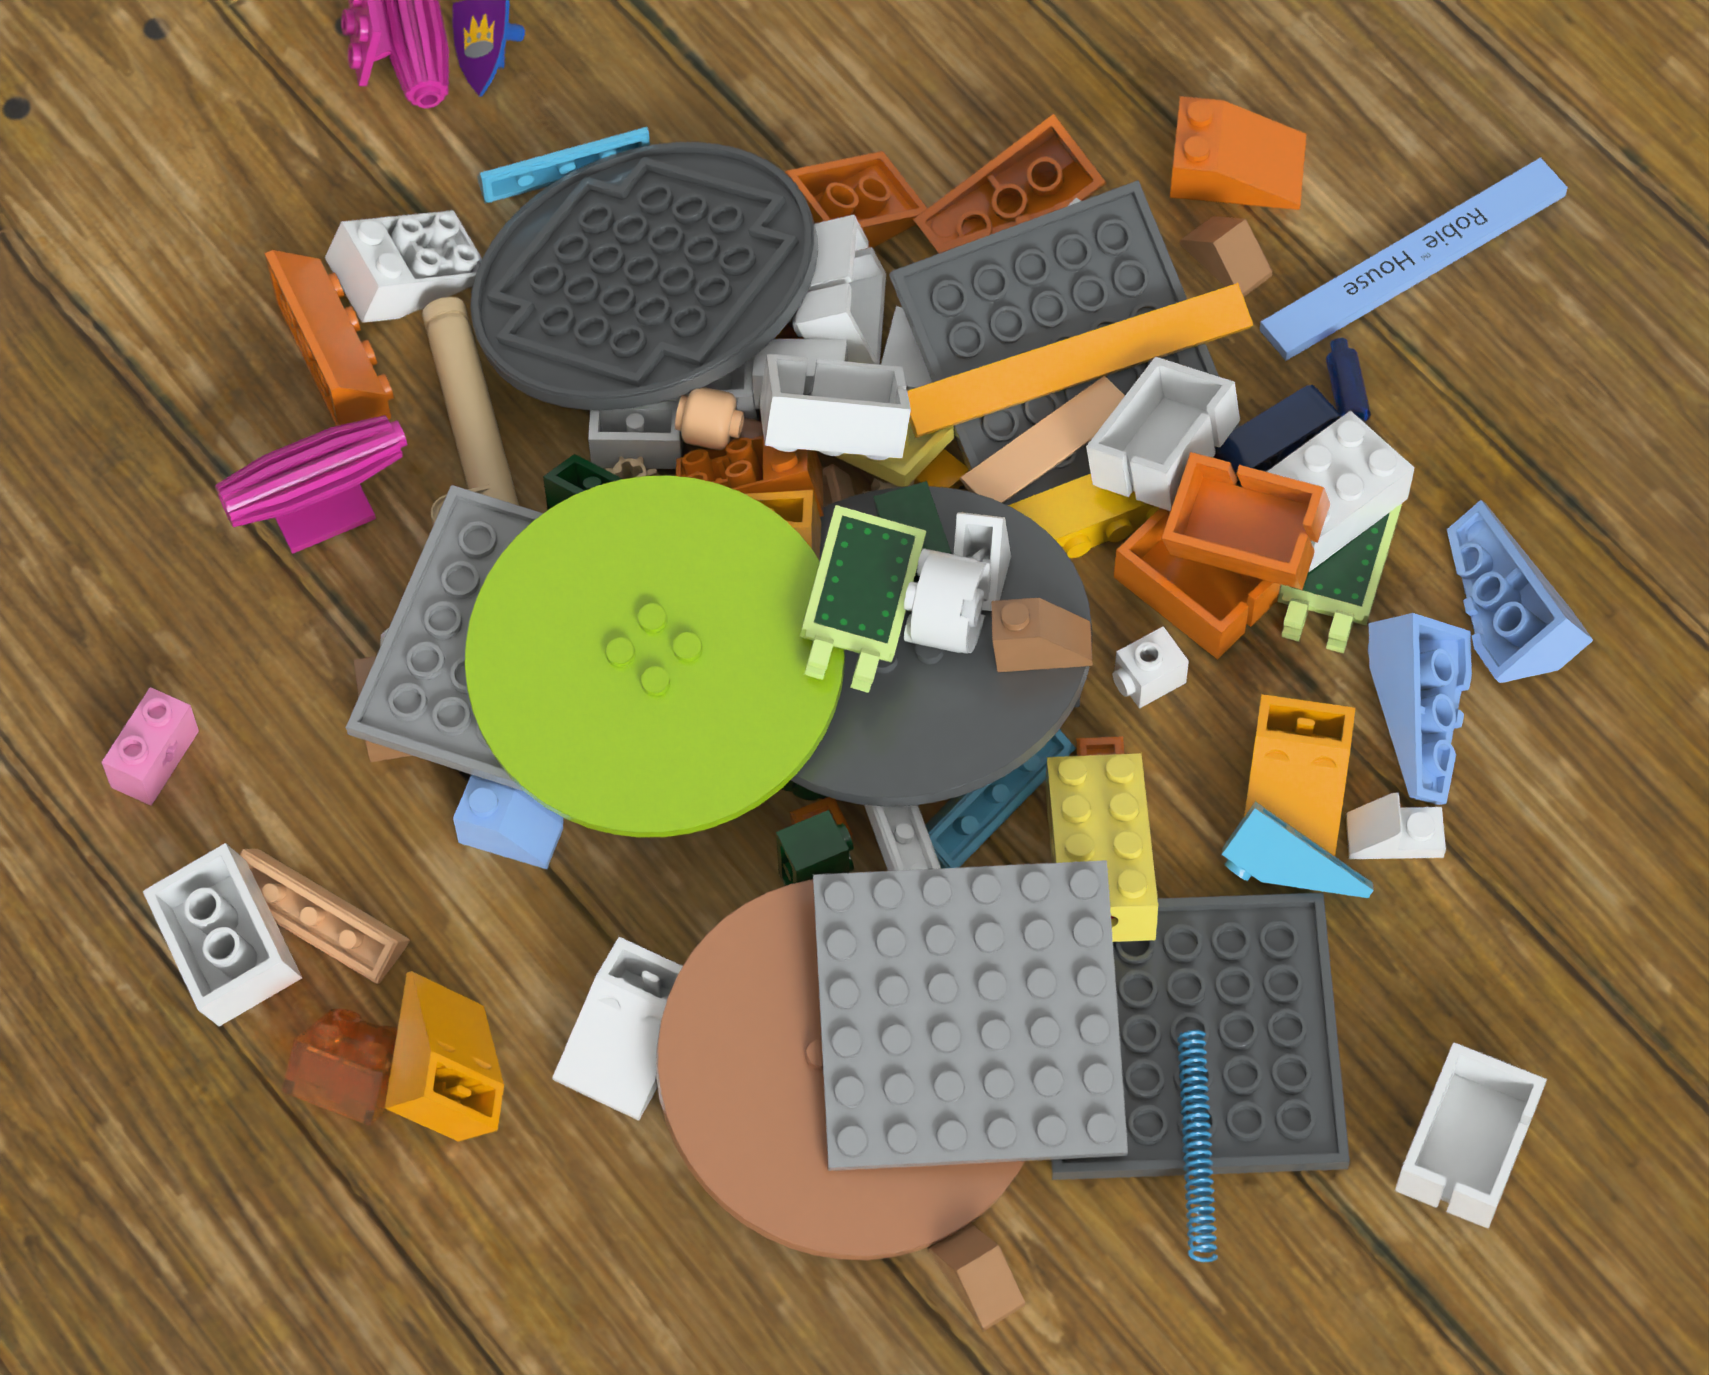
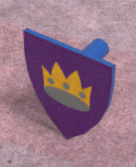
(481, 37)

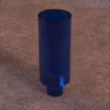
(1347, 380)

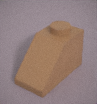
(1038, 636)

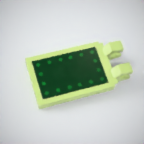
(1342, 585)
(860, 592)

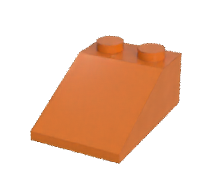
(1236, 156)
(864, 188)

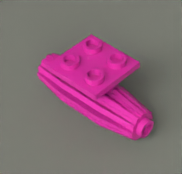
(411, 36)
(314, 482)

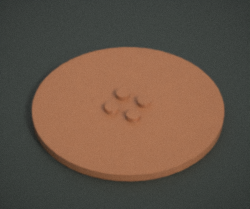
(749, 1099)

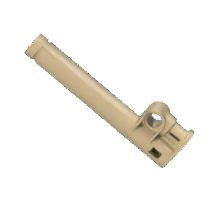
(467, 402)

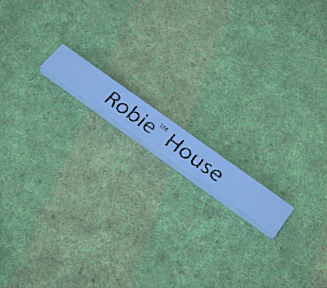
(1412, 259)

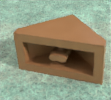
(1229, 252)
(978, 1275)

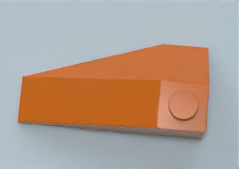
(1020, 184)

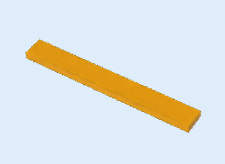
(1077, 360)

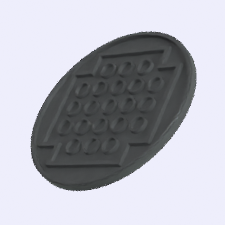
(644, 276)
(945, 717)

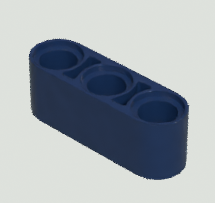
(1278, 431)

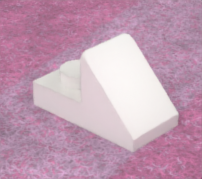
(1394, 832)

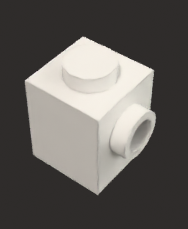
(1150, 667)

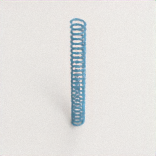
(1196, 1071)

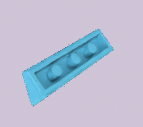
(547, 169)
(973, 817)

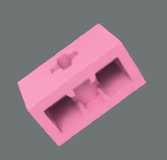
(150, 746)

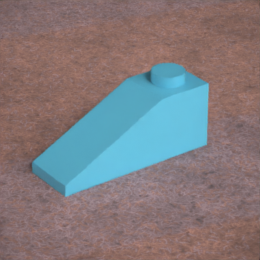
(1283, 856)

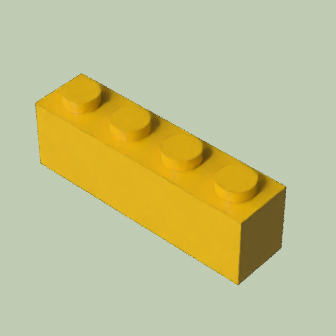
(1085, 514)

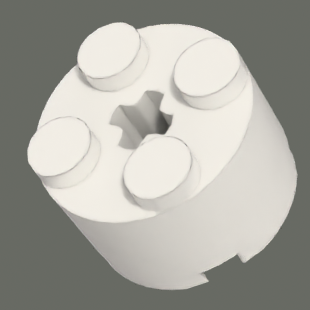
(947, 601)

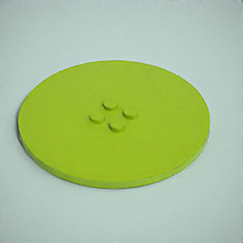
(650, 657)

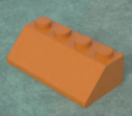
(328, 338)

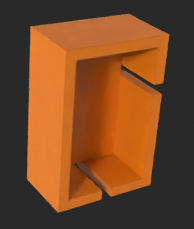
(1249, 528)
(1195, 597)

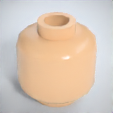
(709, 418)

